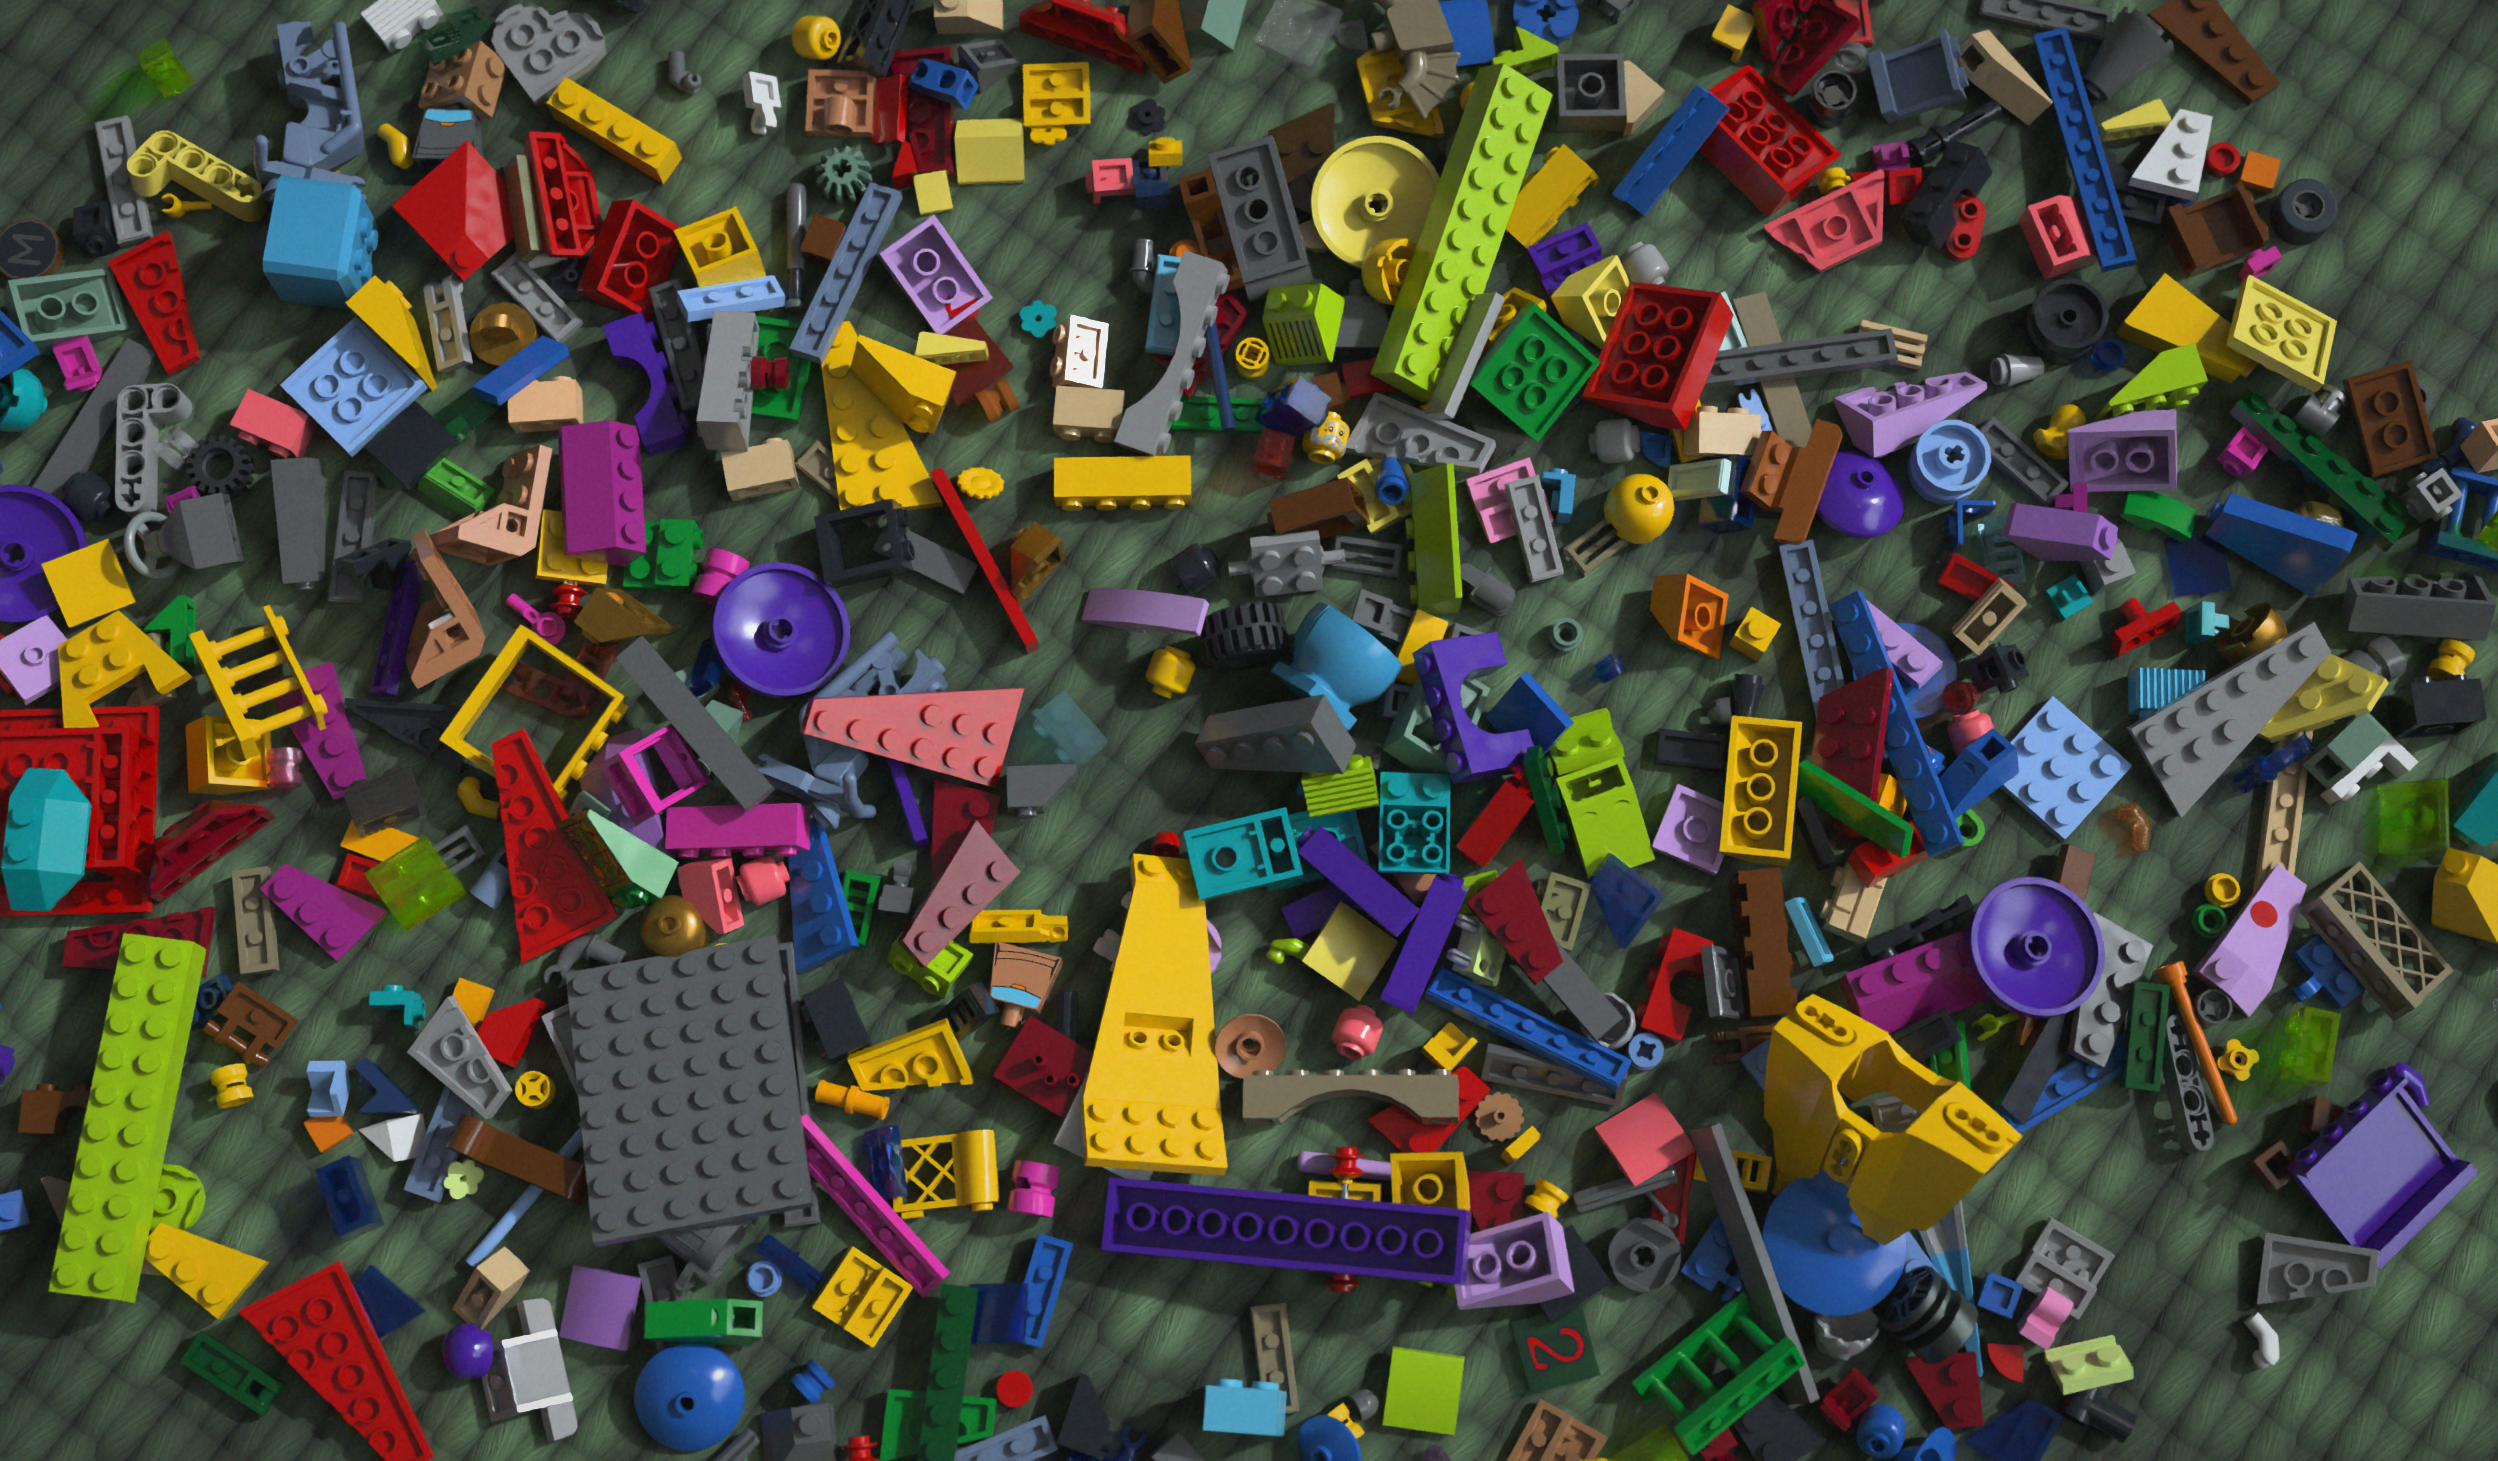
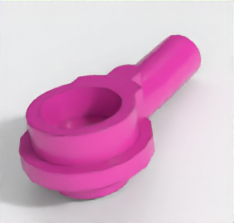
(546, 625)

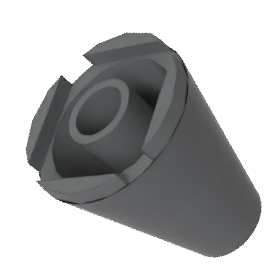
(2125, 54)

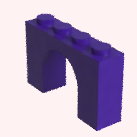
(1467, 749)

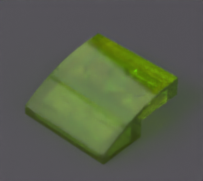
(415, 883)

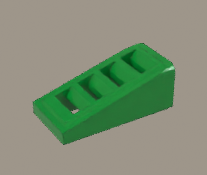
(865, 878)

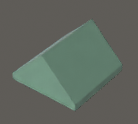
(1212, 22)

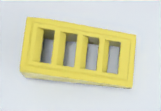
(2140, 121)
(950, 349)

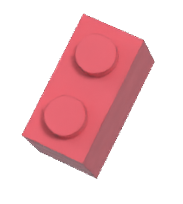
(273, 425)

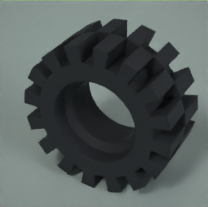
(211, 451)

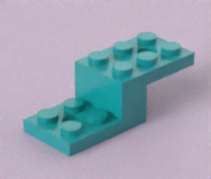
(1263, 851)

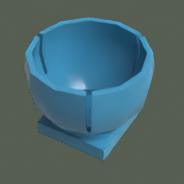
(1339, 661)

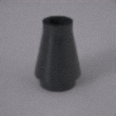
(1746, 694)

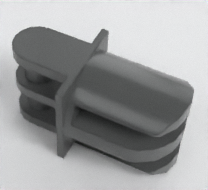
(1487, 590)

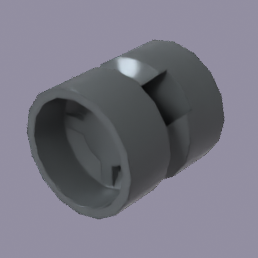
(2379, 657)

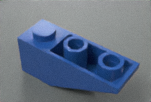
(1979, 771)

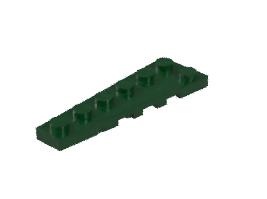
(2375, 511)

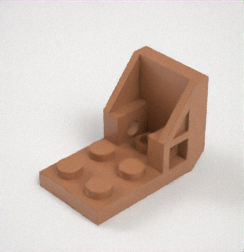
(512, 524)
(436, 641)

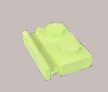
(2088, 1364)

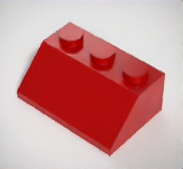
(629, 258)

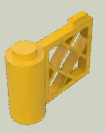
(973, 1173)

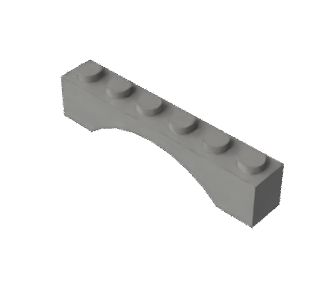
(1149, 420)

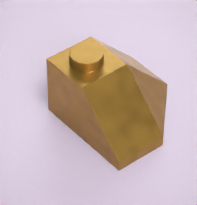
(1033, 559)

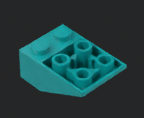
(1414, 823)

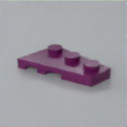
(323, 910)

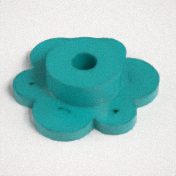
(1030, 314)

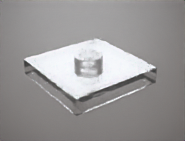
(1299, 30)

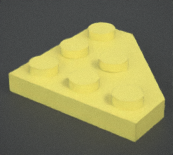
(2327, 695)

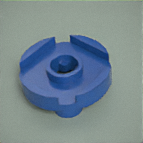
(1557, 28)

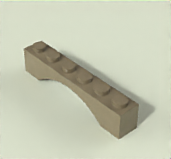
(1276, 1098)

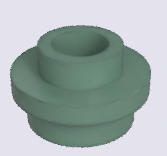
(1569, 625)

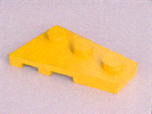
(915, 1058)
(203, 1268)

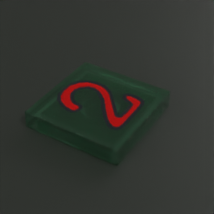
(1555, 1352)

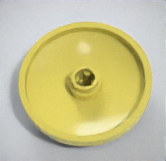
(1367, 172)

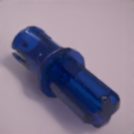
(789, 1262)

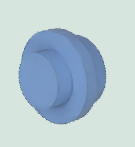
(763, 1278)

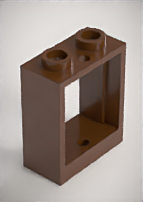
(1326, 508)

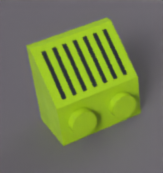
(1303, 323)

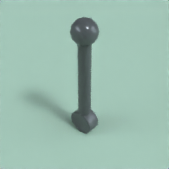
(1669, 1219)

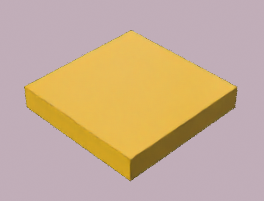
(89, 583)

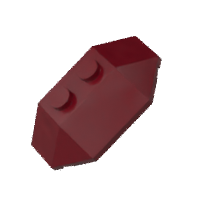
(200, 842)

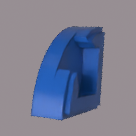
(1656, 449)

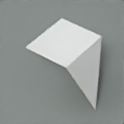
(398, 1137)

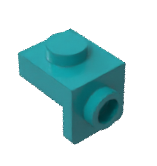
(394, 998)

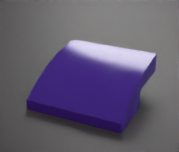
(1563, 256)

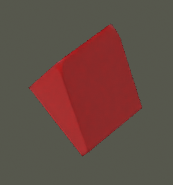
(904, 168)

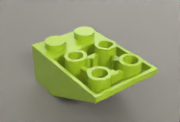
(2163, 384)
(1604, 815)

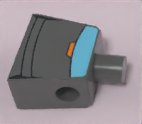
(443, 133)

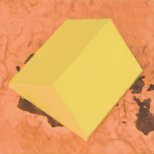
(990, 151)

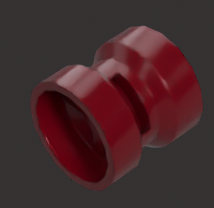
(770, 373)

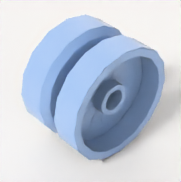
(1948, 462)

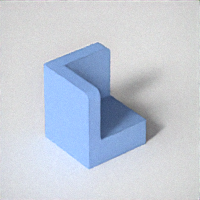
(329, 1087)

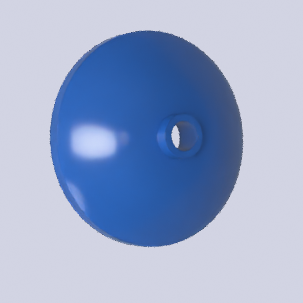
(696, 1373)

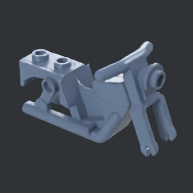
(334, 122)
(840, 766)

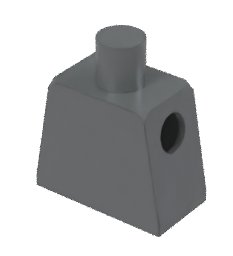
(1361, 324)

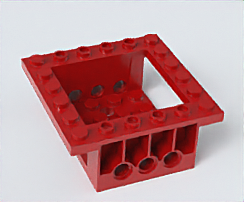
(119, 778)

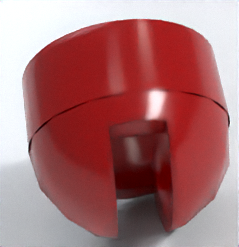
(1162, 839)

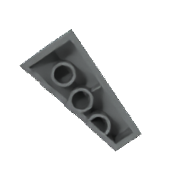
(2419, 606)

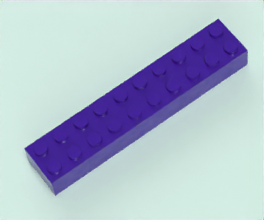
(1287, 1231)

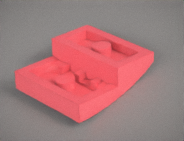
(1644, 1139)

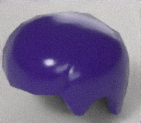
(467, 1351)

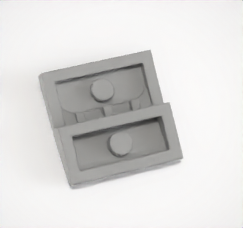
(2065, 1264)

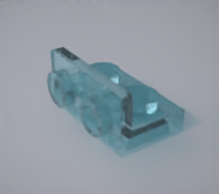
(1069, 730)

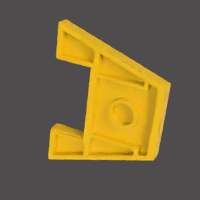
(106, 659)

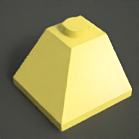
(1592, 299)

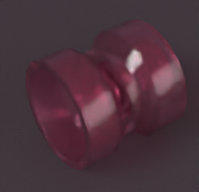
(284, 768)

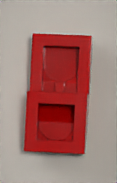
(1899, 184)

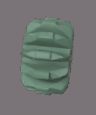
(843, 184)

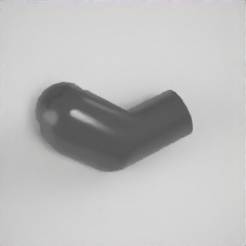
(679, 76)

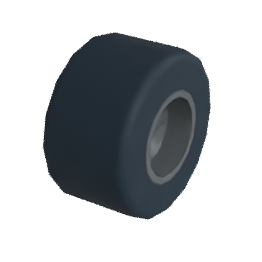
(2316, 211)

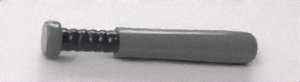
(796, 230)

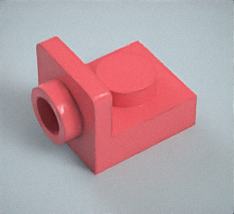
(1110, 178)

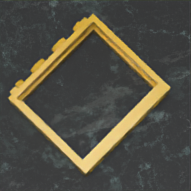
(494, 679)

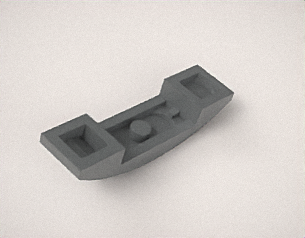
(1390, 621)

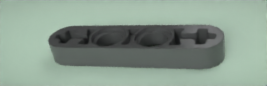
(2187, 1083)

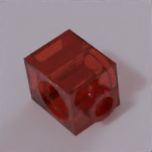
(1274, 453)

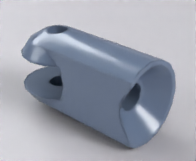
(494, 881)

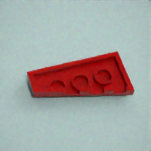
(158, 297)

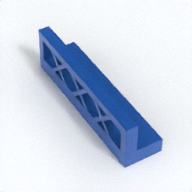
(1671, 150)

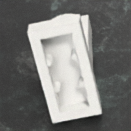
(2388, 753)

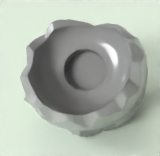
(1845, 1335)

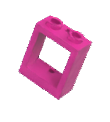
(633, 786)

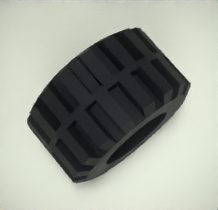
(1244, 636)

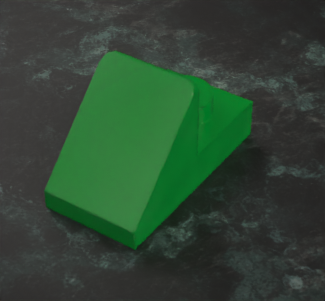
(177, 623)

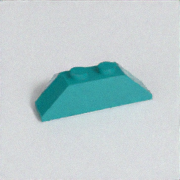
(44, 839)

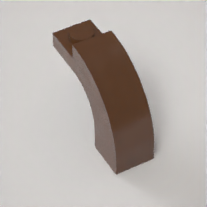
(1209, 223)

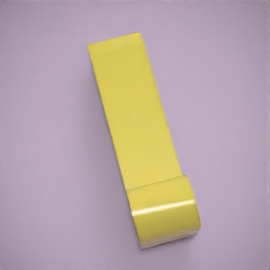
(173, 158)

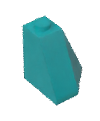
(2478, 813)

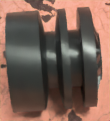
(1928, 1315)

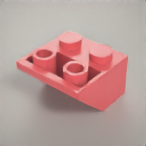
(2058, 235)

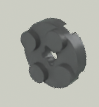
(1663, 1246)

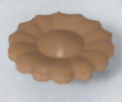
(1499, 1117)

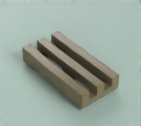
(1577, 560)

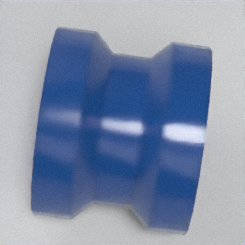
(813, 1381)

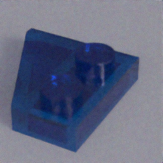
(1623, 898)
(2018, 1434)

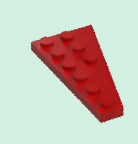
(337, 1351)

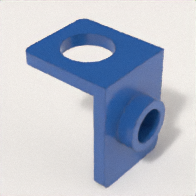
(1954, 522)

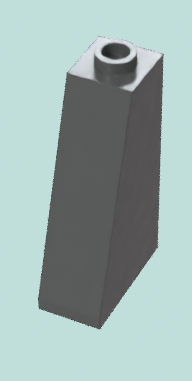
(300, 519)

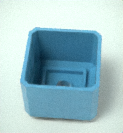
(319, 242)

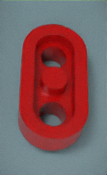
(1968, 227)

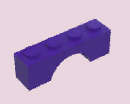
(659, 420)

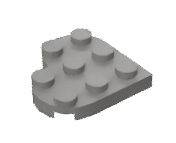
(546, 47)

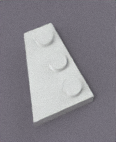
(2176, 158)

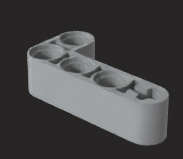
(130, 454)

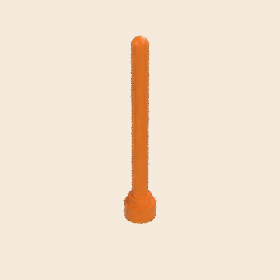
(2174, 976)

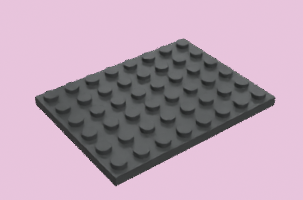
(687, 1091)

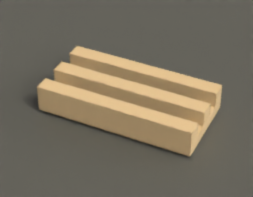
(1903, 335)

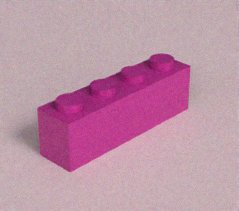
(732, 829)

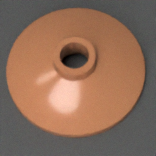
(1243, 1059)

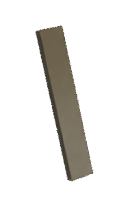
(1782, 395)

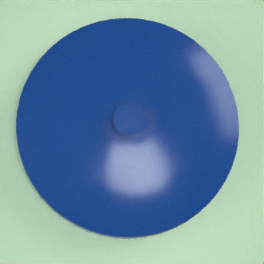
(1822, 1251)

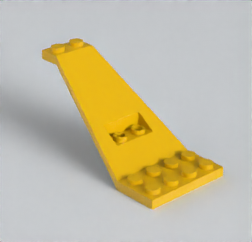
(1149, 1099)

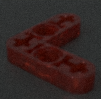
(572, 685)

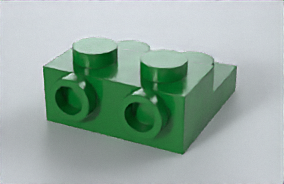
(668, 559)

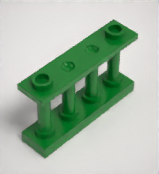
(1737, 1396)

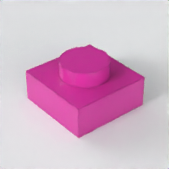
(2260, 263)

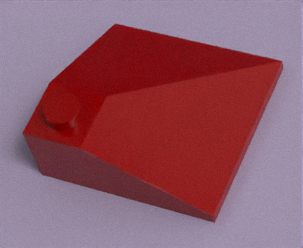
(460, 211)

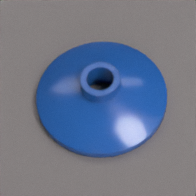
(1327, 1440)

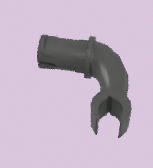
(1141, 267)
(588, 948)

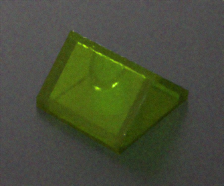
(2414, 817)

